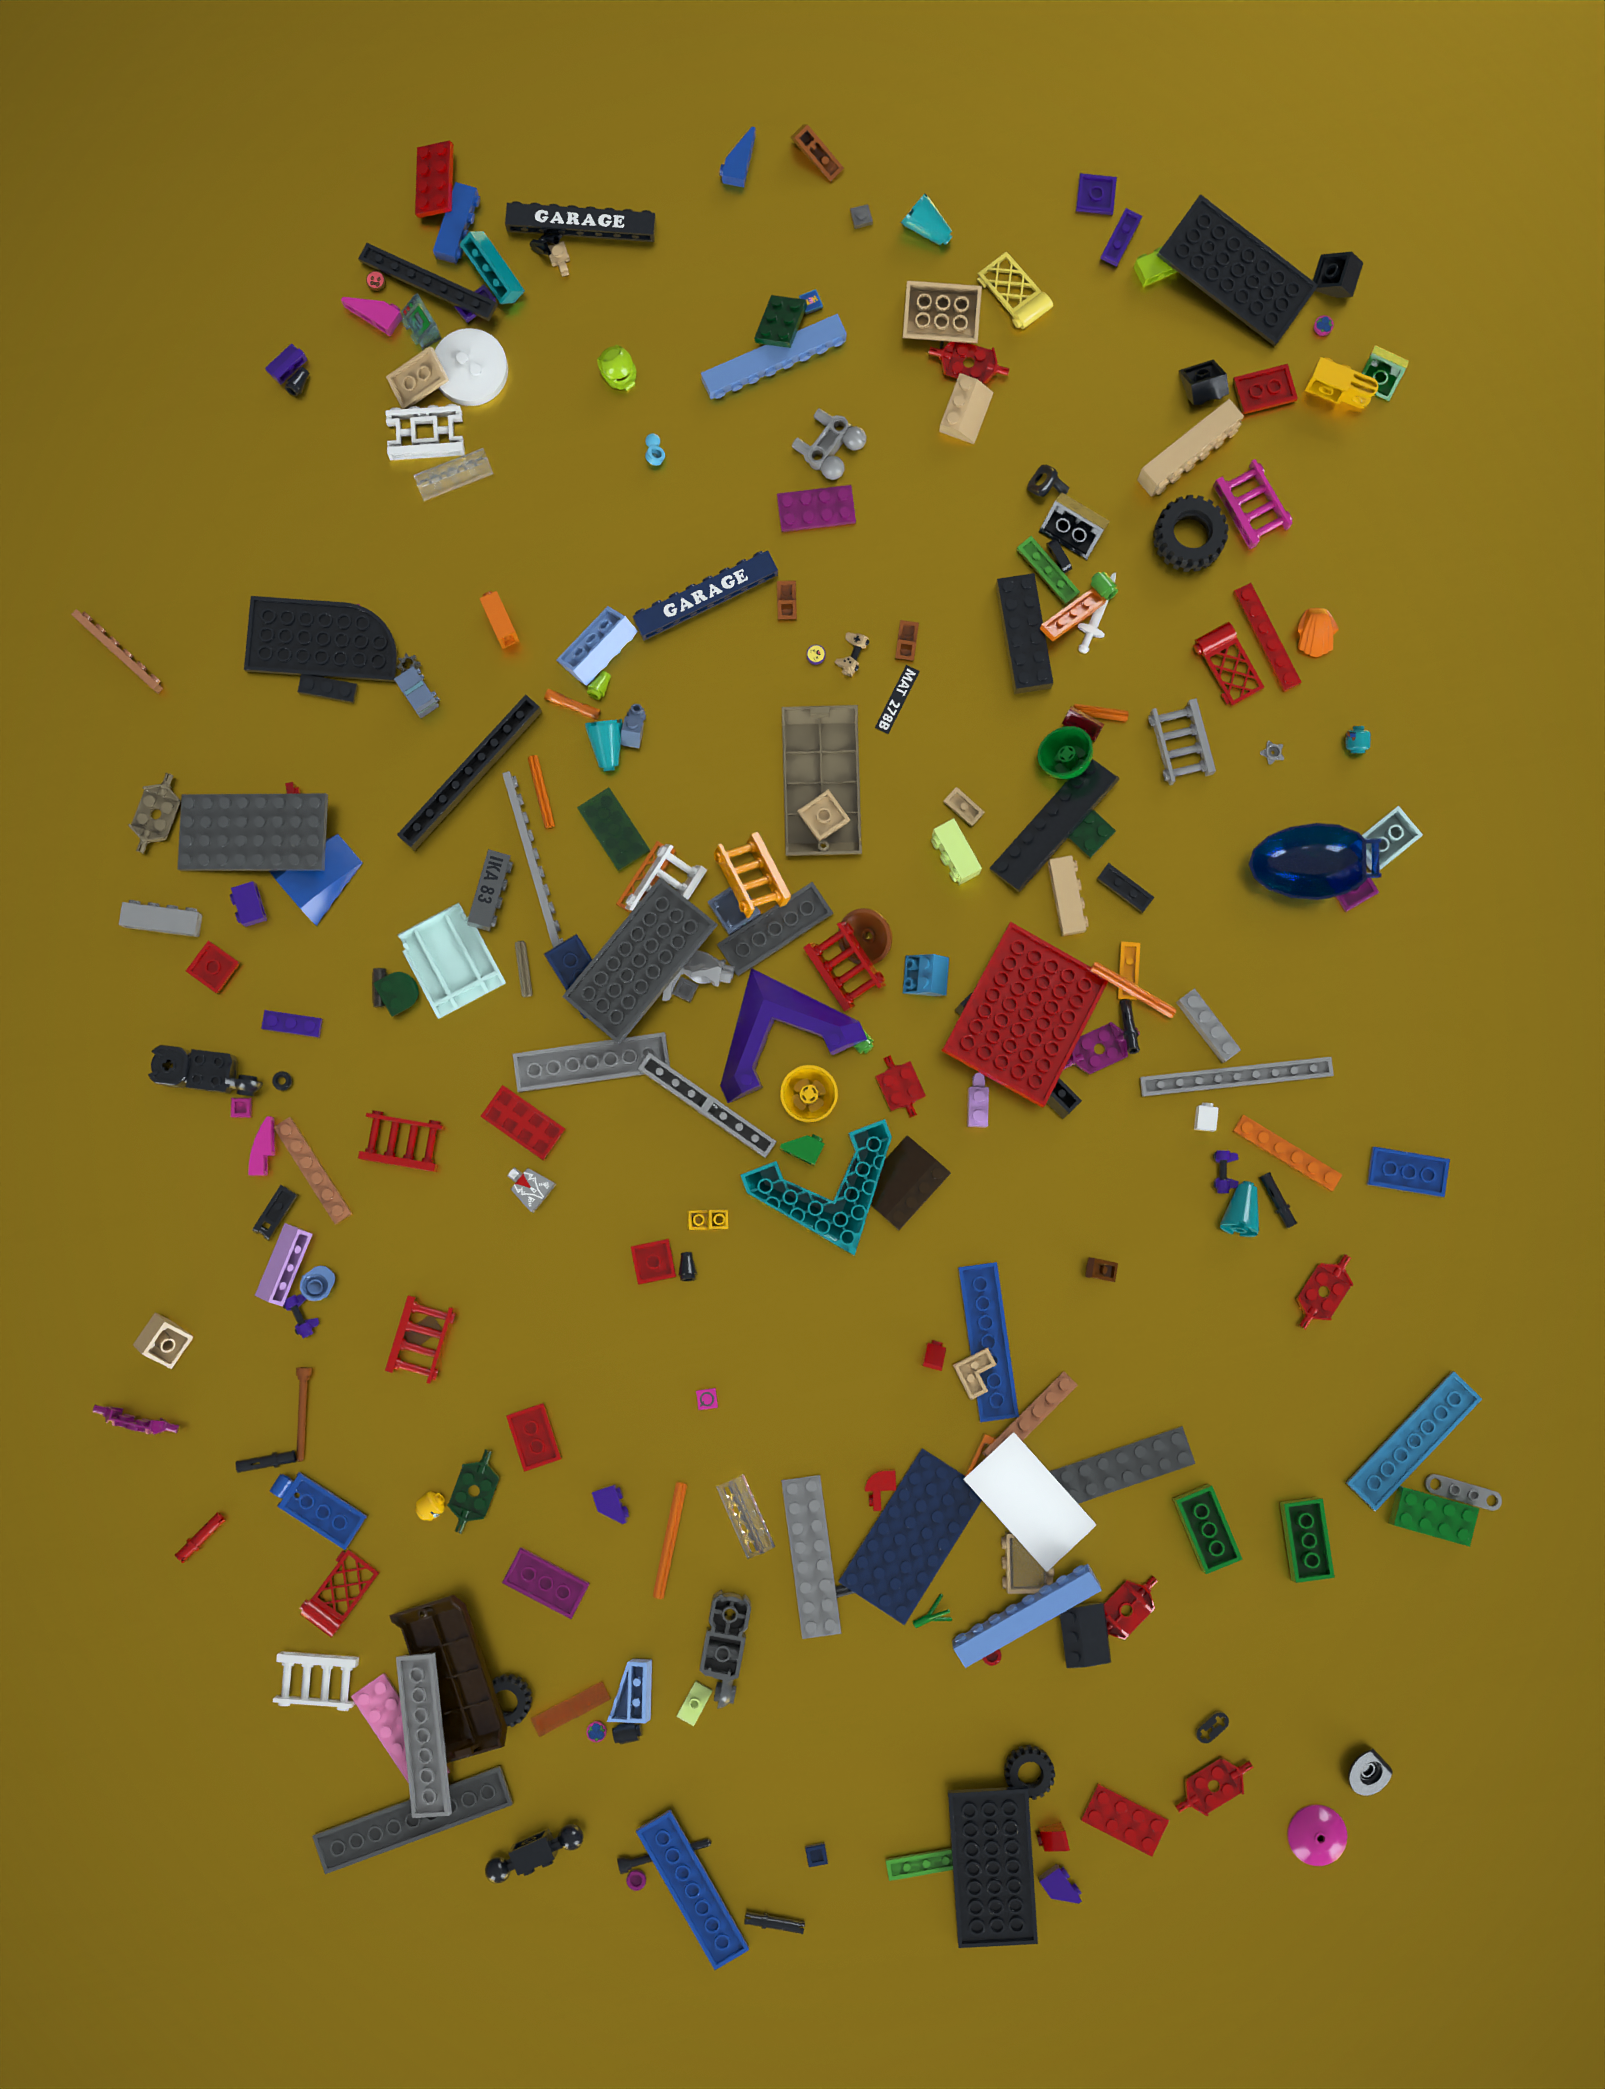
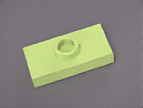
(694, 1703)

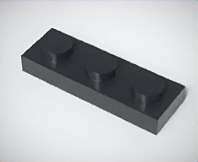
(327, 688)
(1125, 888)

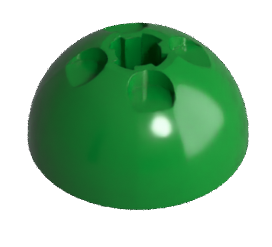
(1065, 752)

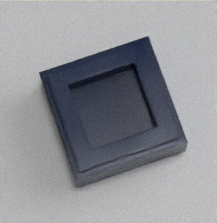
(816, 1855)

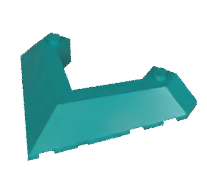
(845, 1216)

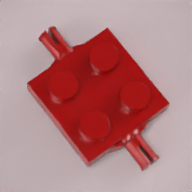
(900, 1086)

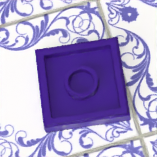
(1096, 194)

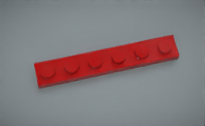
(1267, 637)

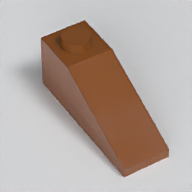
(817, 152)

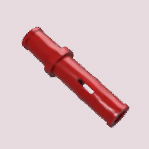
(193, 1544)

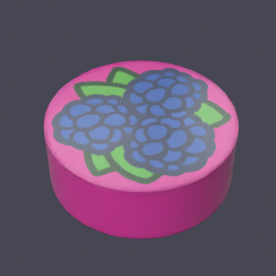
(1323, 325)
(596, 1731)

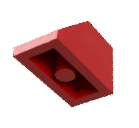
(934, 1355)
(1053, 1838)

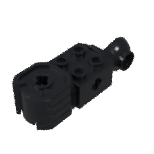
(200, 1071)

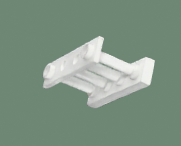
(686, 889)
(308, 1660)

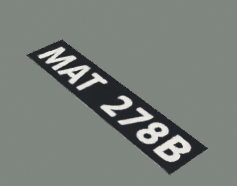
(897, 699)

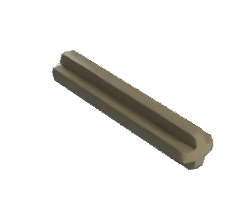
(523, 968)

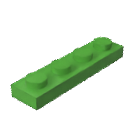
(1048, 570)
(919, 1864)

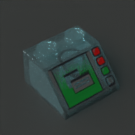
(420, 323)

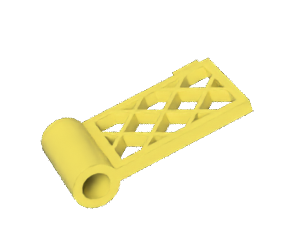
(1027, 310)

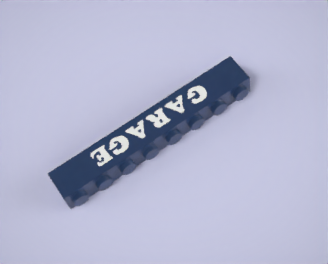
(705, 595)

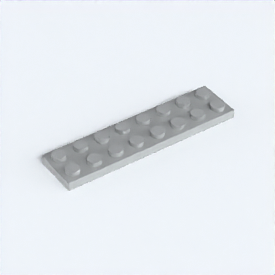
(586, 1062)
(811, 1557)
(423, 1735)

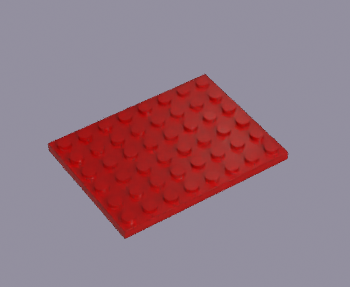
(1025, 1015)

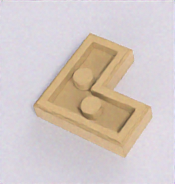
(970, 1369)

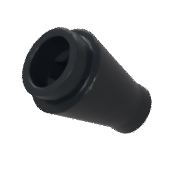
(296, 383)
(687, 1268)

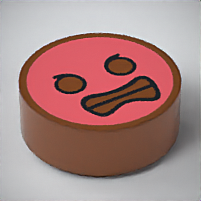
(375, 281)

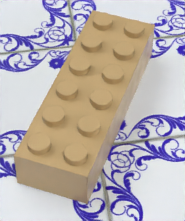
(1190, 448)

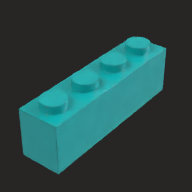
(492, 267)

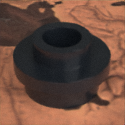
(278, 1076)

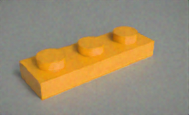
(1129, 966)

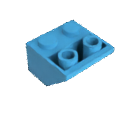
(926, 975)

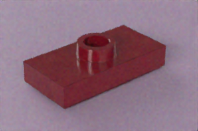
(1081, 720)

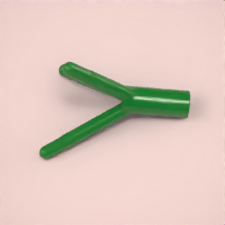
(935, 1617)

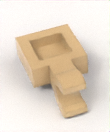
(559, 257)

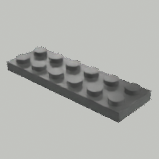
(775, 929)

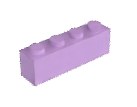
(283, 1264)

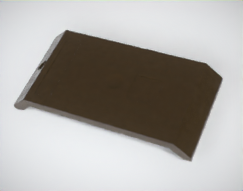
(467, 1696)

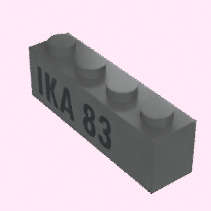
(489, 889)

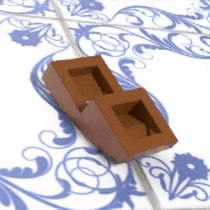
(786, 599)
(907, 640)

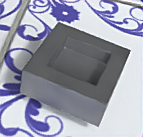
(861, 216)
(685, 989)

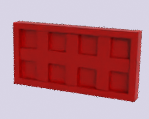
(434, 179)
(523, 1122)
(1124, 1819)

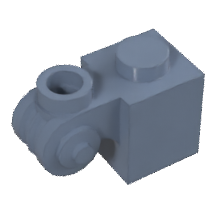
(633, 727)

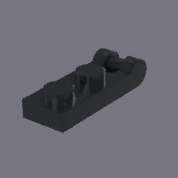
(275, 1212)

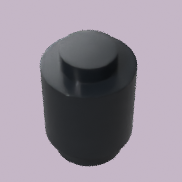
(627, 1733)

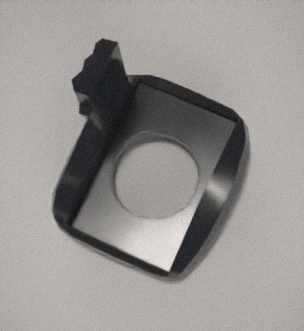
(1051, 480)

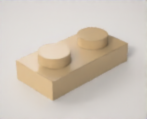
(963, 806)

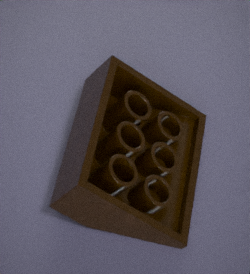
(906, 1182)

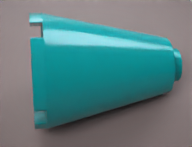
(928, 221)
(606, 742)
(1242, 1211)

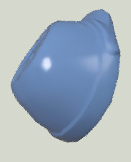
(317, 1283)

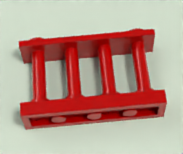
(826, 968)
(389, 1155)
(399, 1343)

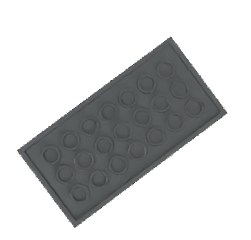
(253, 832)
(639, 960)

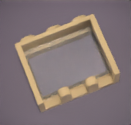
(1022, 1569)

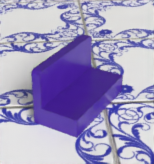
(286, 363)

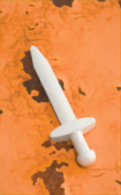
(1091, 629)

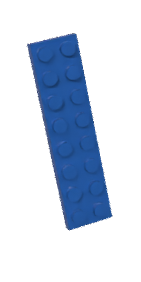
(988, 1329)
(692, 1889)

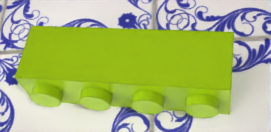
(1152, 268)

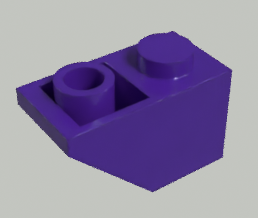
(609, 1503)
(1057, 1885)

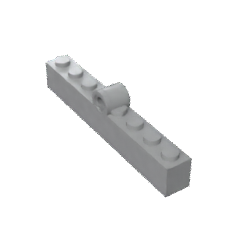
(707, 1105)

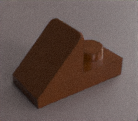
(1101, 1269)

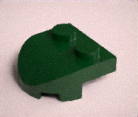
(397, 992)

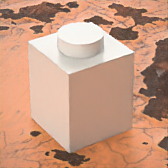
(1206, 1117)

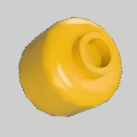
(430, 1506)

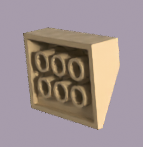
(942, 311)

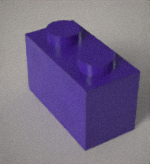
(248, 904)

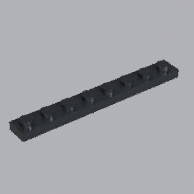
(428, 281)

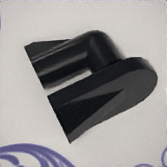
(540, 246)

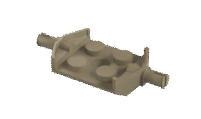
(155, 798)

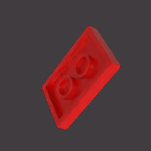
(1265, 389)
(533, 1437)

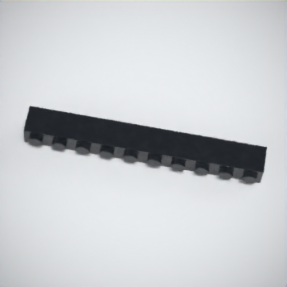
(469, 772)

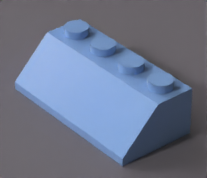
(597, 645)

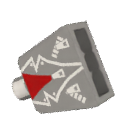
(530, 1187)

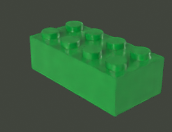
(1434, 1516)
(1207, 1529)
(1307, 1539)

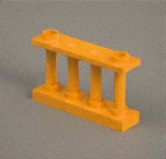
(763, 862)

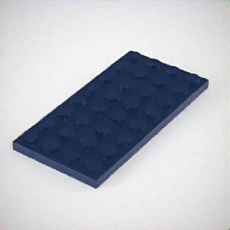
(911, 1537)

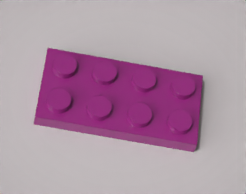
(816, 508)

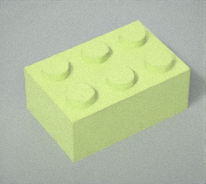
(955, 852)

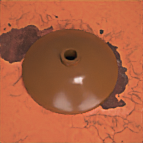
(863, 922)

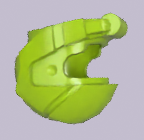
(615, 364)

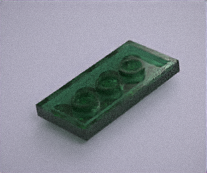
(613, 829)

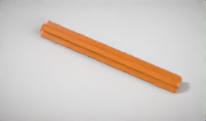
(1133, 989)

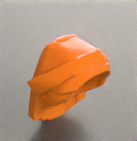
(1316, 632)

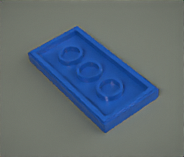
(1408, 1171)

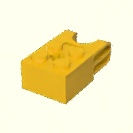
(1341, 383)

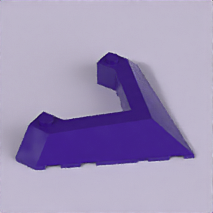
(770, 1001)

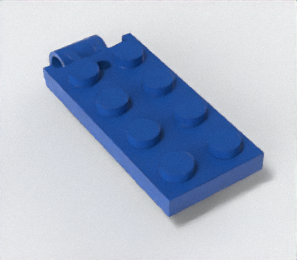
(318, 1508)

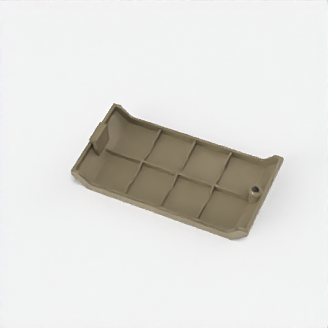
(821, 756)

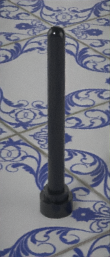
(626, 1863)

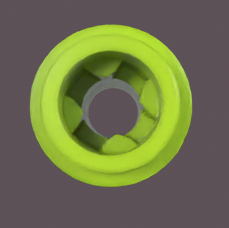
(599, 685)

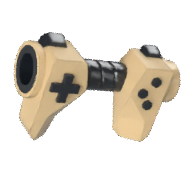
(850, 664)

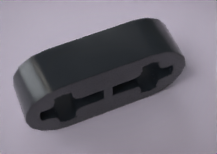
(1059, 556)
(1209, 1722)

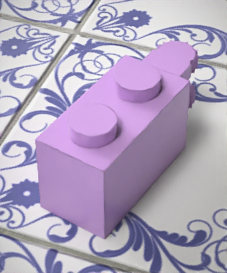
(978, 1102)

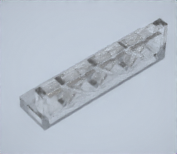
(453, 476)
(748, 1515)

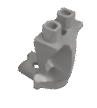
(702, 969)

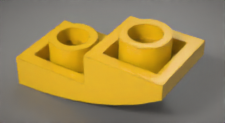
(707, 1219)

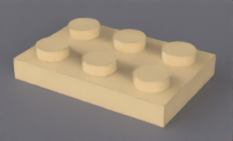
(417, 378)

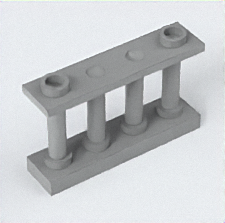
(1196, 728)

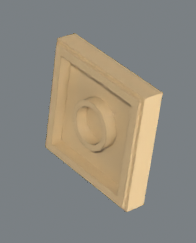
(823, 815)

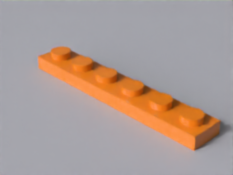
(1287, 1153)

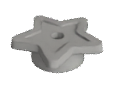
(1277, 752)

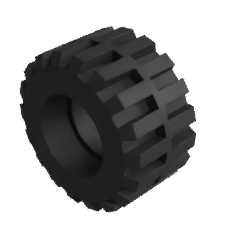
(522, 1693)
(1025, 1755)

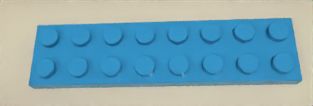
(1414, 1440)

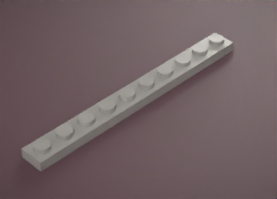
(532, 854)
(1236, 1076)

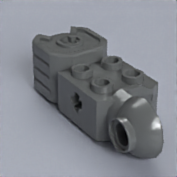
(725, 1643)

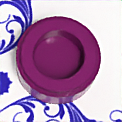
(636, 1879)

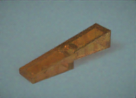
(569, 1709)

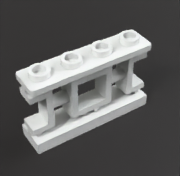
(427, 446)

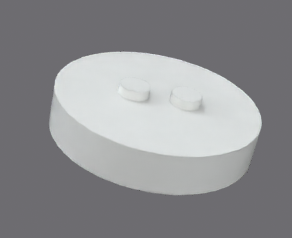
(473, 366)

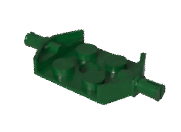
(462, 1502)

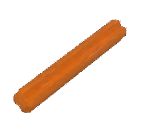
(541, 791)

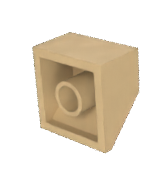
(162, 1341)

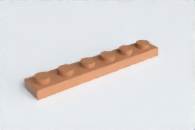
(125, 656)
(312, 1170)
(1037, 1411)

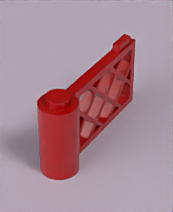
(1214, 643)
(323, 1615)

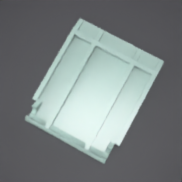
(450, 960)

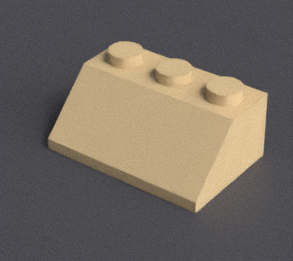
(966, 409)

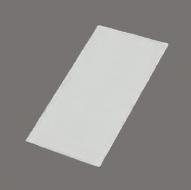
(1030, 1502)

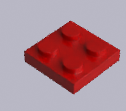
(212, 967)
(653, 1261)

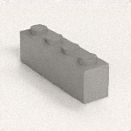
(160, 919)
(1208, 1026)

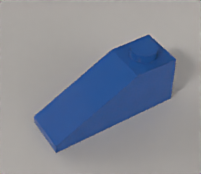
(738, 160)

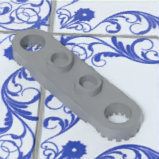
(1463, 1492)

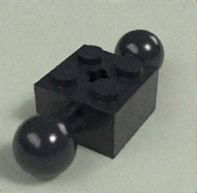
(533, 1852)

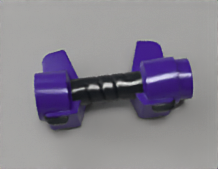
(1223, 1183)
(304, 1326)

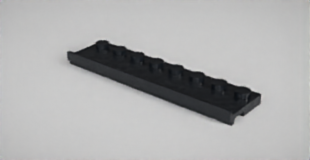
(1053, 825)

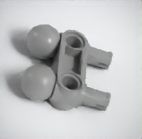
(829, 443)

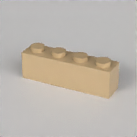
(1067, 896)

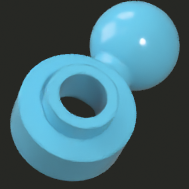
(654, 454)

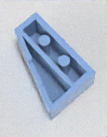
(634, 1693)

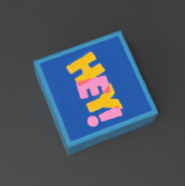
(813, 301)

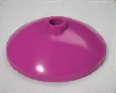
(1308, 1825)

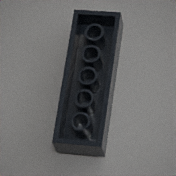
(1022, 633)

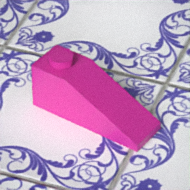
(375, 312)

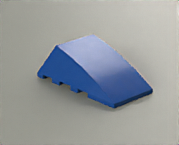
(318, 889)

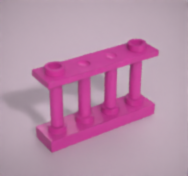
(1242, 519)

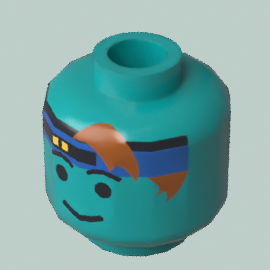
(1358, 739)

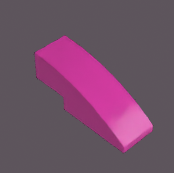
(262, 1147)

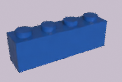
(456, 223)

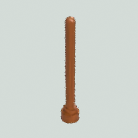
(303, 1375)

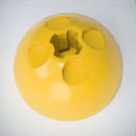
(819, 1085)

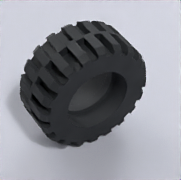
(1197, 510)

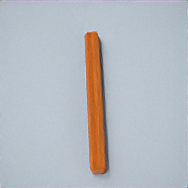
(669, 1540)

